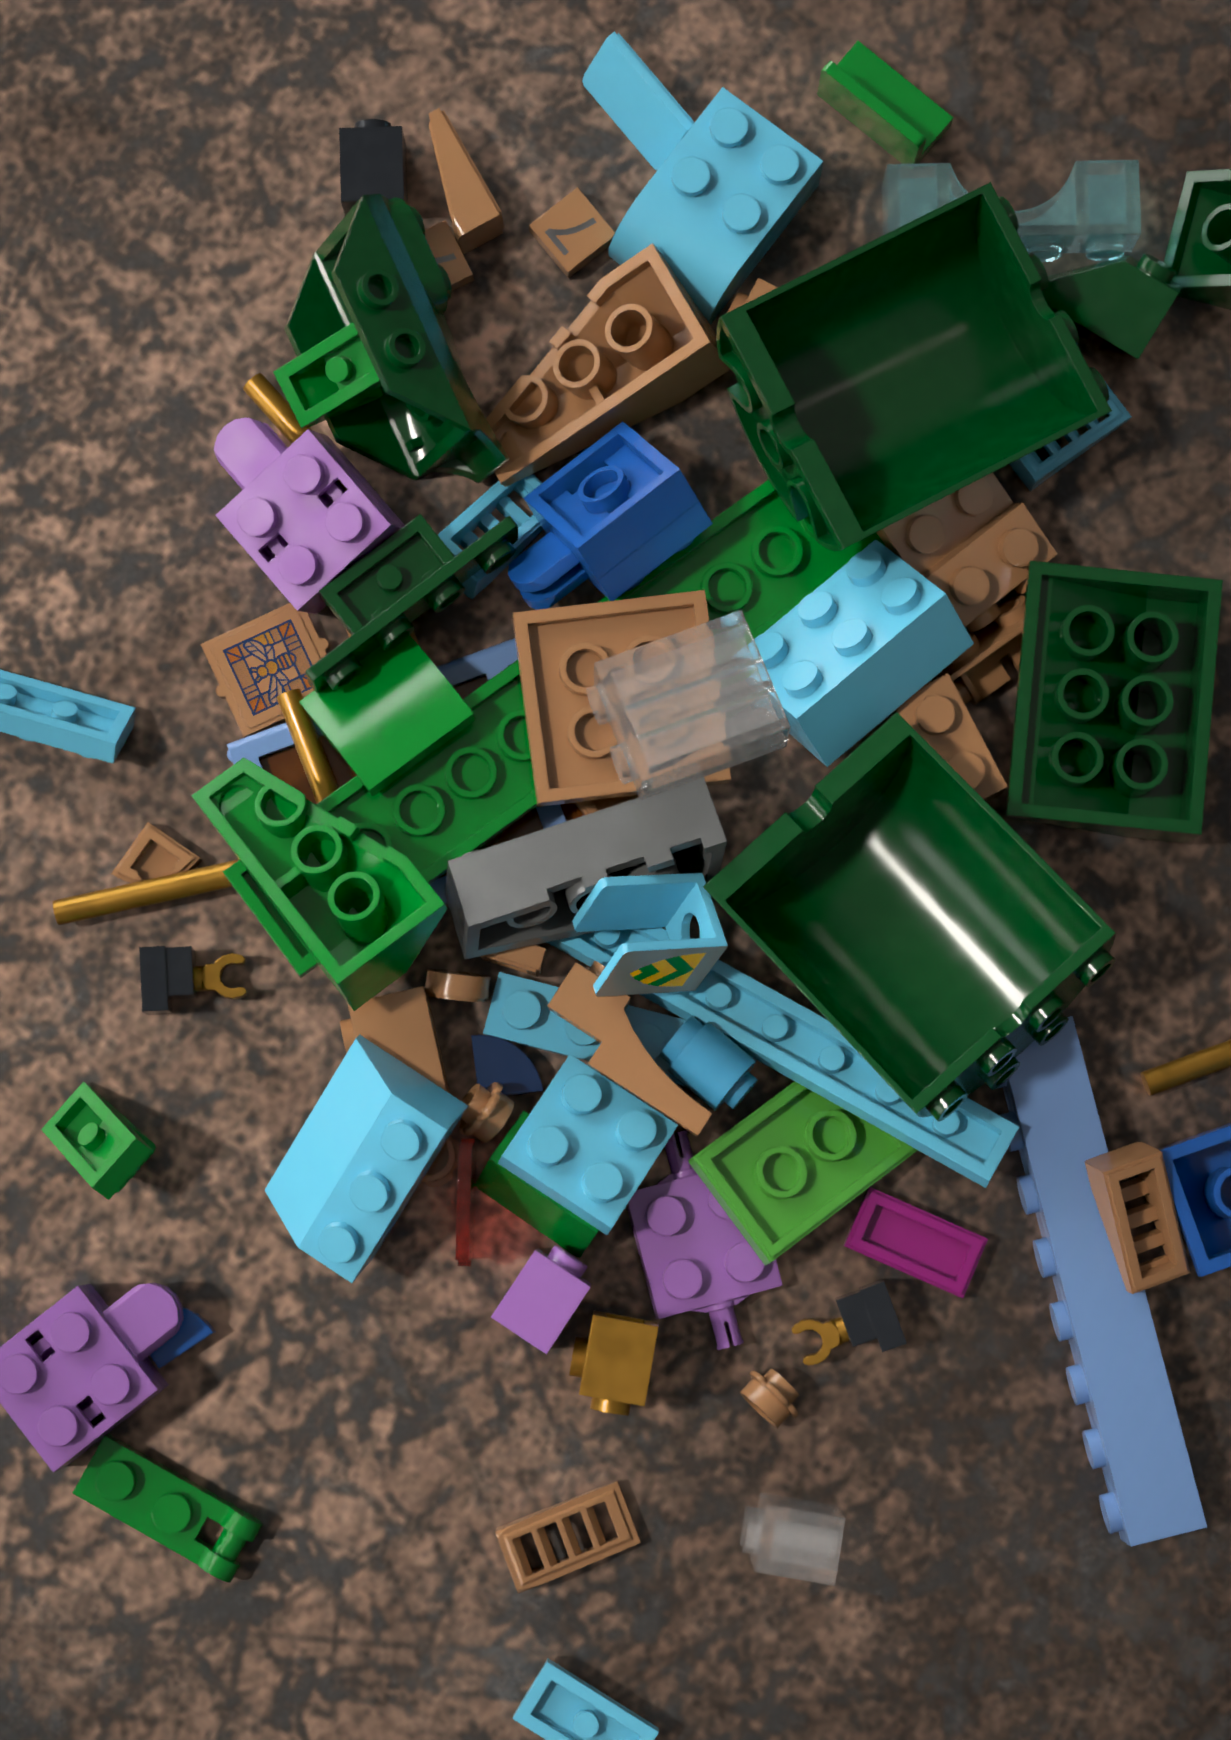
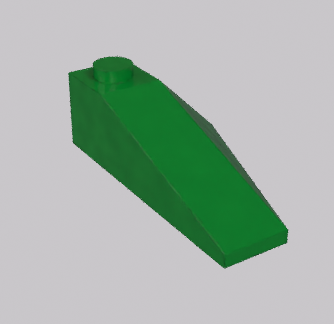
(340, 892)

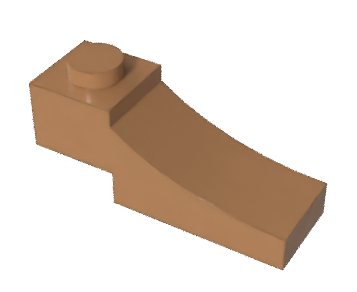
(621, 1053)

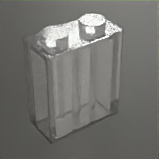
(688, 705)

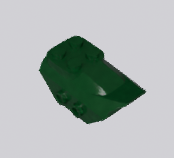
(389, 285)

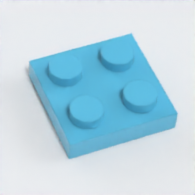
(588, 1144)

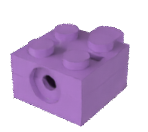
(295, 512)
(85, 1363)

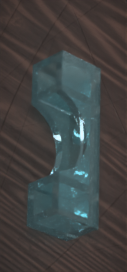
(1090, 215)

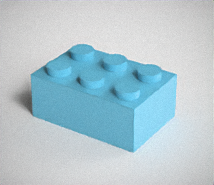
(859, 649)

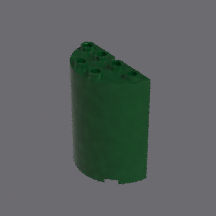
(906, 370)
(917, 921)

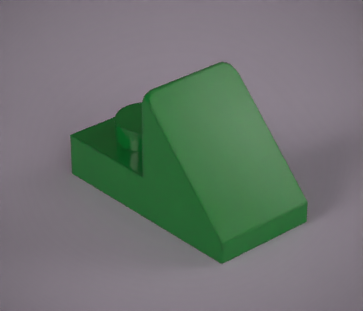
(329, 378)
(98, 1141)

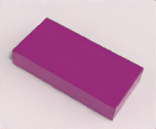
(915, 1242)

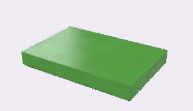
(794, 1167)

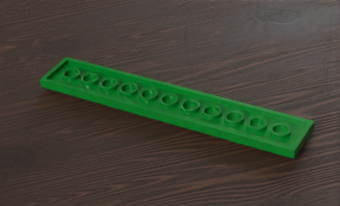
(483, 776)

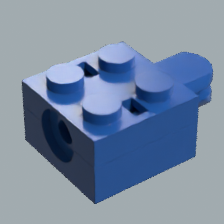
(607, 520)

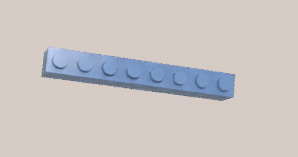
(1108, 1329)

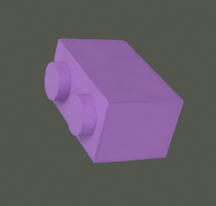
(543, 1297)

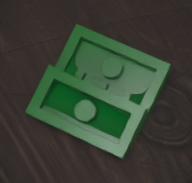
(389, 714)

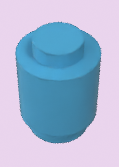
(709, 1064)

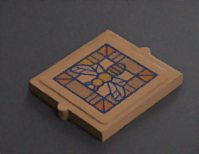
(262, 663)

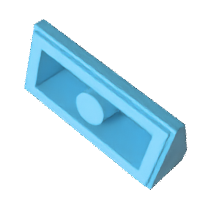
(636, 100)

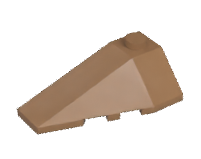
(619, 361)

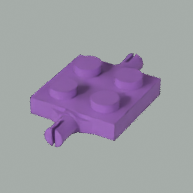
(694, 1249)

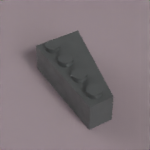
(538, 882)

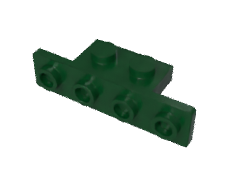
(397, 585)

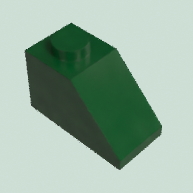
(1116, 298)

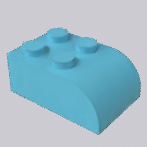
(720, 201)

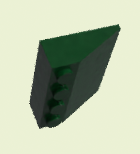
(1114, 701)

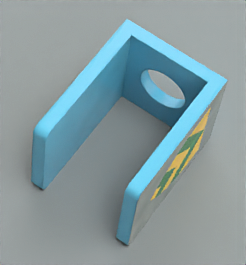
(654, 903)

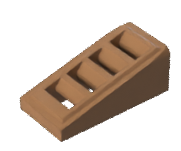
(470, 203)
(1152, 1181)
(516, 1558)

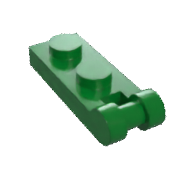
(166, 1506)

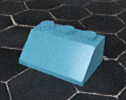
(361, 1157)

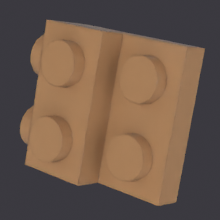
(972, 547)

